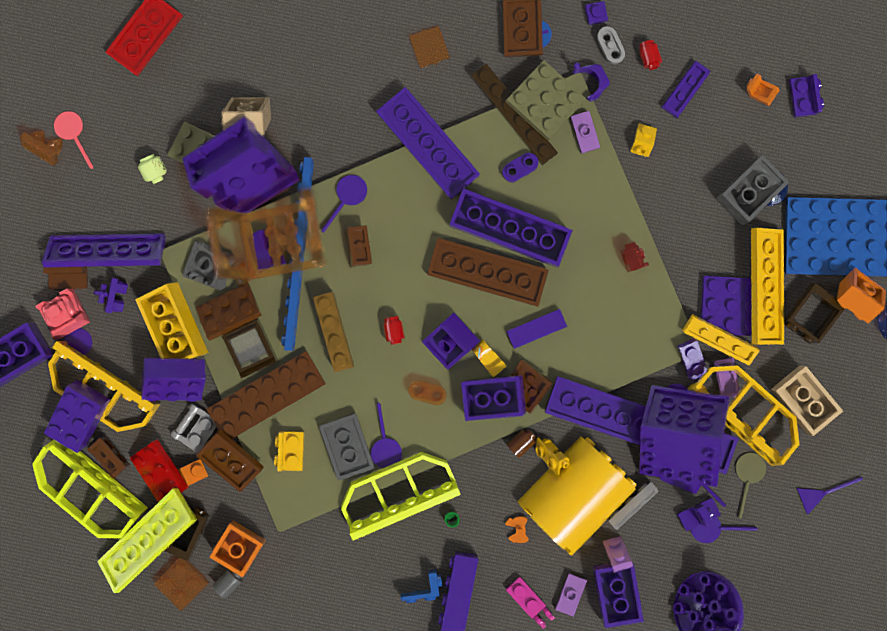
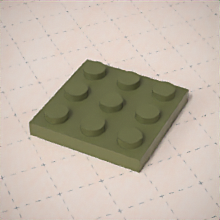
(545, 100)

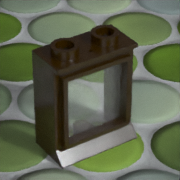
(250, 348)

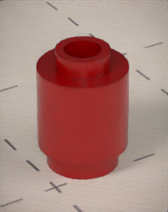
(650, 55)
(393, 330)

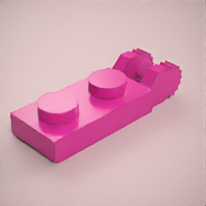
(528, 600)

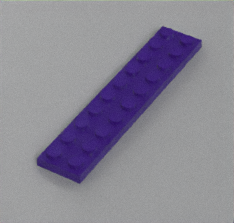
(610, 414)

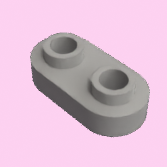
(611, 45)

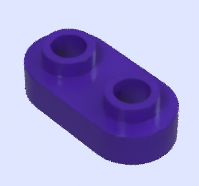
(520, 167)

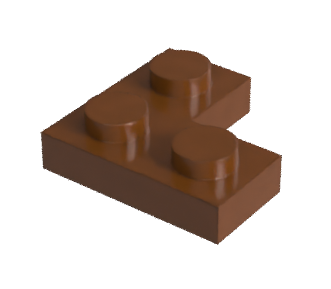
(535, 384)

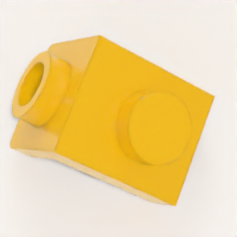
(644, 140)

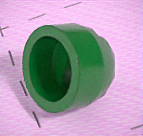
(449, 516)

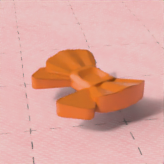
(520, 535)

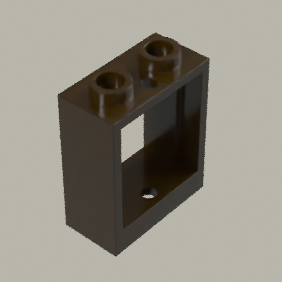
(827, 299)
(182, 551)

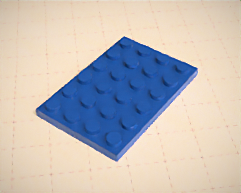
(835, 236)

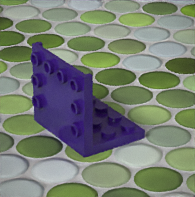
(683, 435)

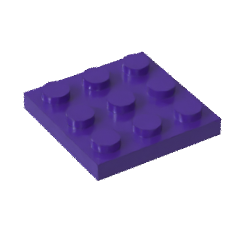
(727, 304)

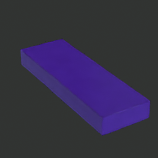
(686, 89)
(536, 328)

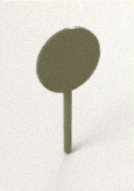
(750, 469)

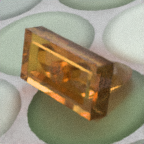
(47, 152)

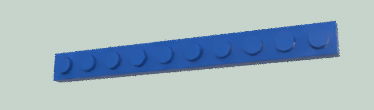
(295, 281)

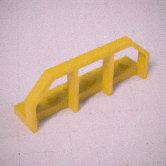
(112, 382)
(742, 429)

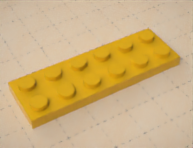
(767, 285)

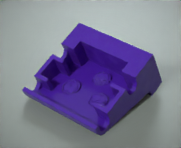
(239, 169)

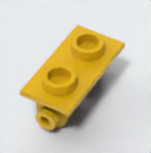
(547, 451)

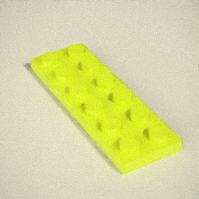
(146, 540)

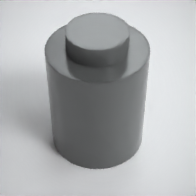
(227, 583)

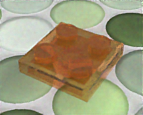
(181, 583)

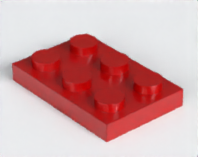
(158, 470)

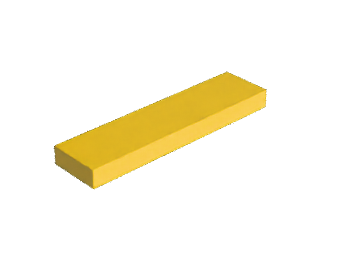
(720, 339)

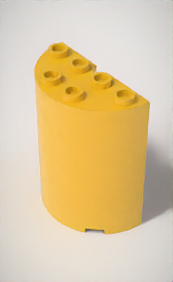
(579, 498)

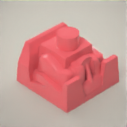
(63, 314)

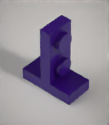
(699, 515)

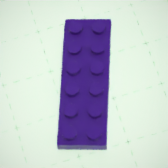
(428, 143)
(104, 250)

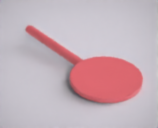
(69, 126)

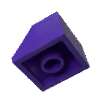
(450, 341)

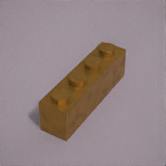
(333, 332)

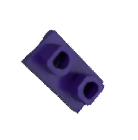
(114, 287)

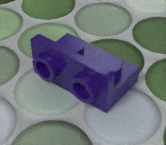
(806, 96)

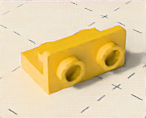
(290, 451)

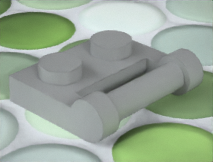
(200, 432)

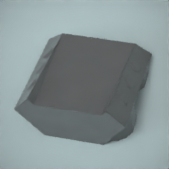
(201, 266)

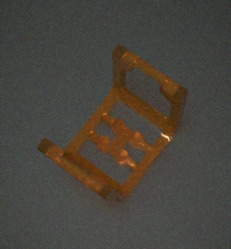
(221, 263)

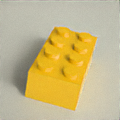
(171, 323)

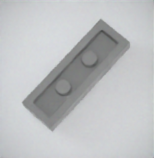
(632, 505)

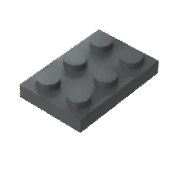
(347, 447)

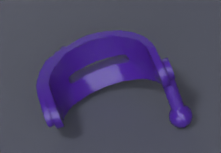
(598, 72)

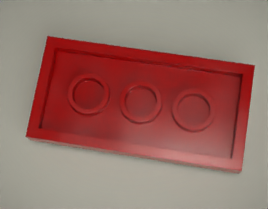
(144, 35)

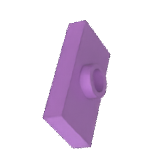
(585, 132)
(727, 380)
(570, 594)

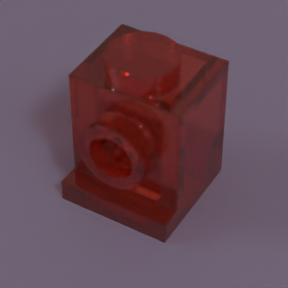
(633, 257)

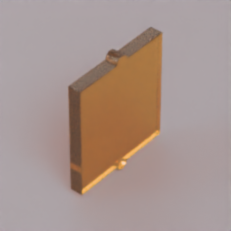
(429, 47)

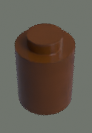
(521, 443)

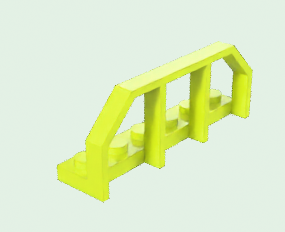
(98, 479)
(398, 512)

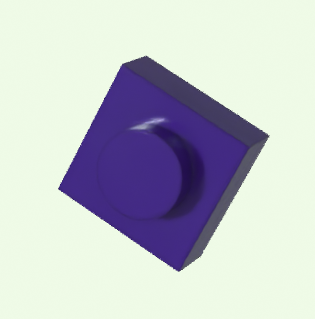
(596, 13)

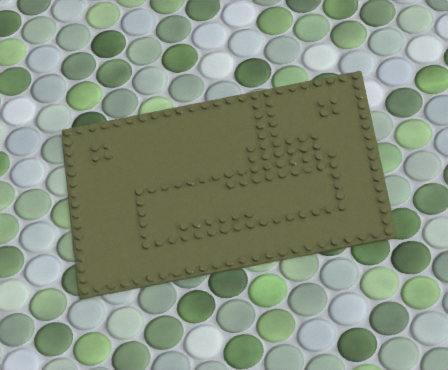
(615, 319)

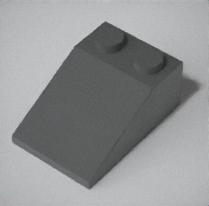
(752, 190)

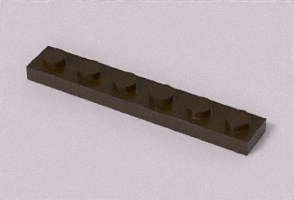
(498, 94)

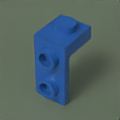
(435, 582)

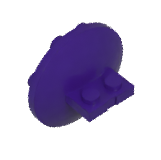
(708, 604)

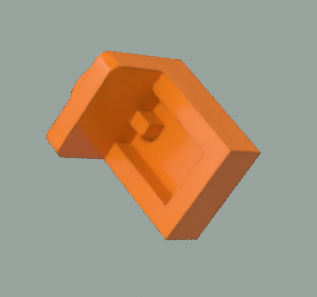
(762, 90)
(193, 472)

